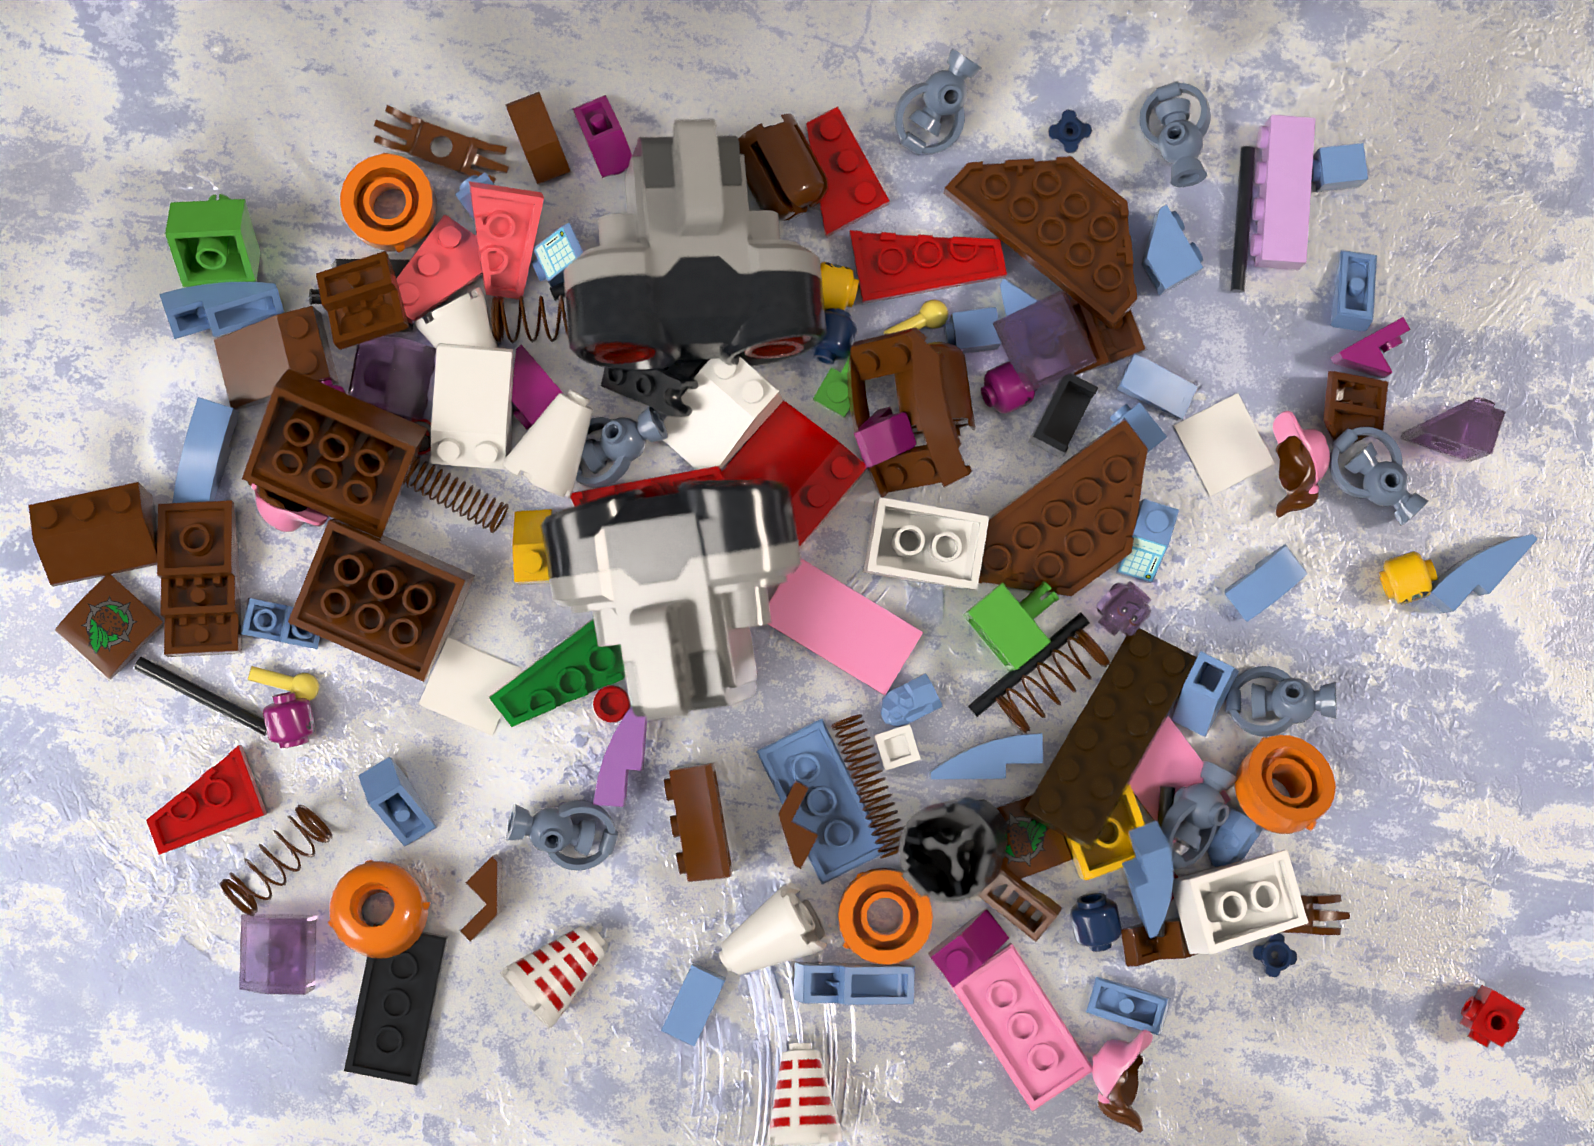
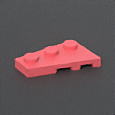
(506, 235)
(439, 268)

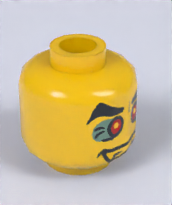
(838, 286)
(1407, 577)

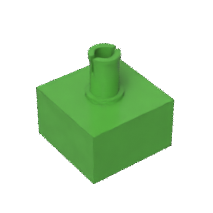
(213, 241)
(1010, 624)

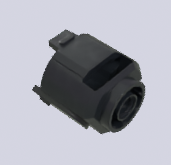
(937, 860)

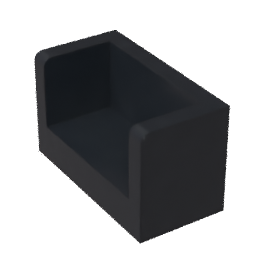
(1062, 415)

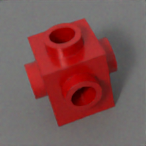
(1491, 1017)

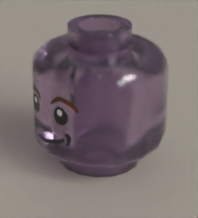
(1123, 609)

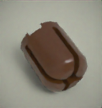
(782, 168)
(955, 384)

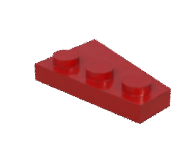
(851, 180)
(212, 804)

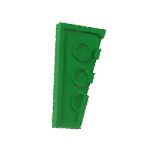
(560, 676)

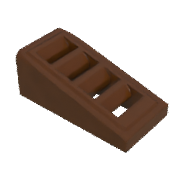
(1021, 920)

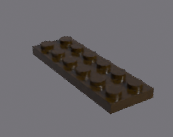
(1110, 738)

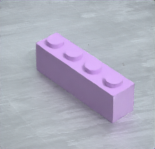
(1284, 192)

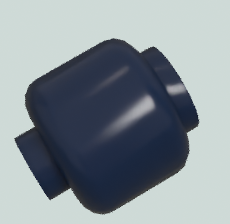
(839, 337)
(1095, 921)

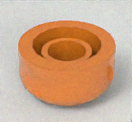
(368, 182)
(1302, 773)
(399, 930)
(890, 946)

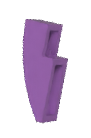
(623, 754)

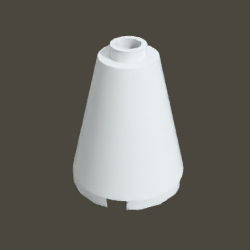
(460, 323)
(554, 445)
(774, 934)

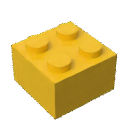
(1113, 843)

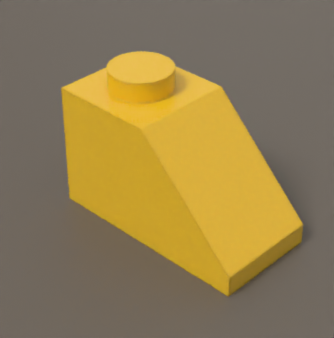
(528, 547)

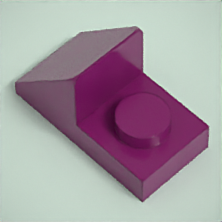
(1366, 355)
(884, 436)

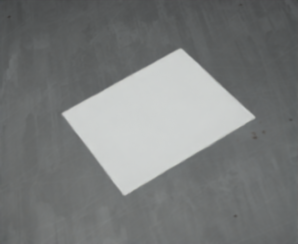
(1224, 444)
(463, 685)

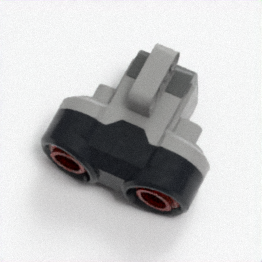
(692, 266)
(677, 584)

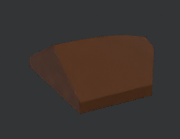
(1354, 403)

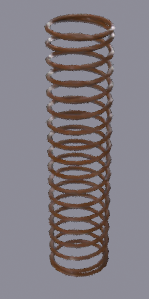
(492, 523)
(835, 726)

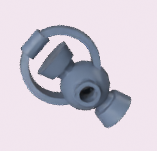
(943, 95)
(1179, 139)
(622, 442)
(1376, 474)
(1291, 701)
(1197, 814)
(553, 830)

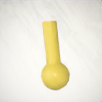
(932, 315)
(302, 684)

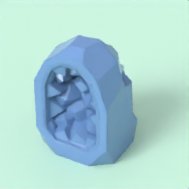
(910, 702)
(1233, 839)

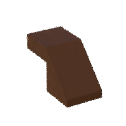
(538, 138)
(799, 838)
(488, 886)
(1142, 949)

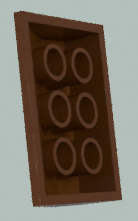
(333, 452)
(380, 598)

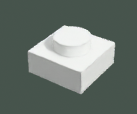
(897, 747)

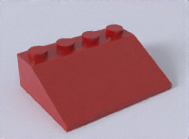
(803, 457)

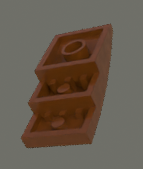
(199, 578)

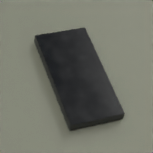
(396, 1011)

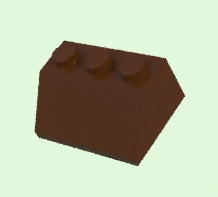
(95, 533)
(699, 823)

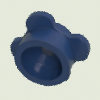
(1063, 139)
(1285, 957)

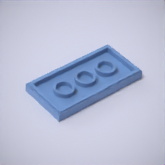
(830, 802)

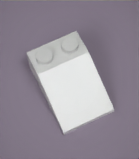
(472, 406)
(724, 414)
(925, 544)
(1238, 902)

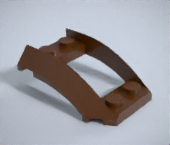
(925, 464)

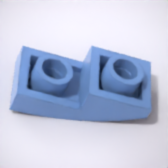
(1266, 583)
(270, 622)

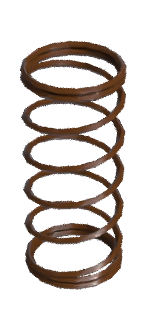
(499, 321)
(1087, 643)
(308, 819)

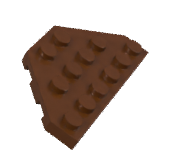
(1059, 223)
(1071, 520)

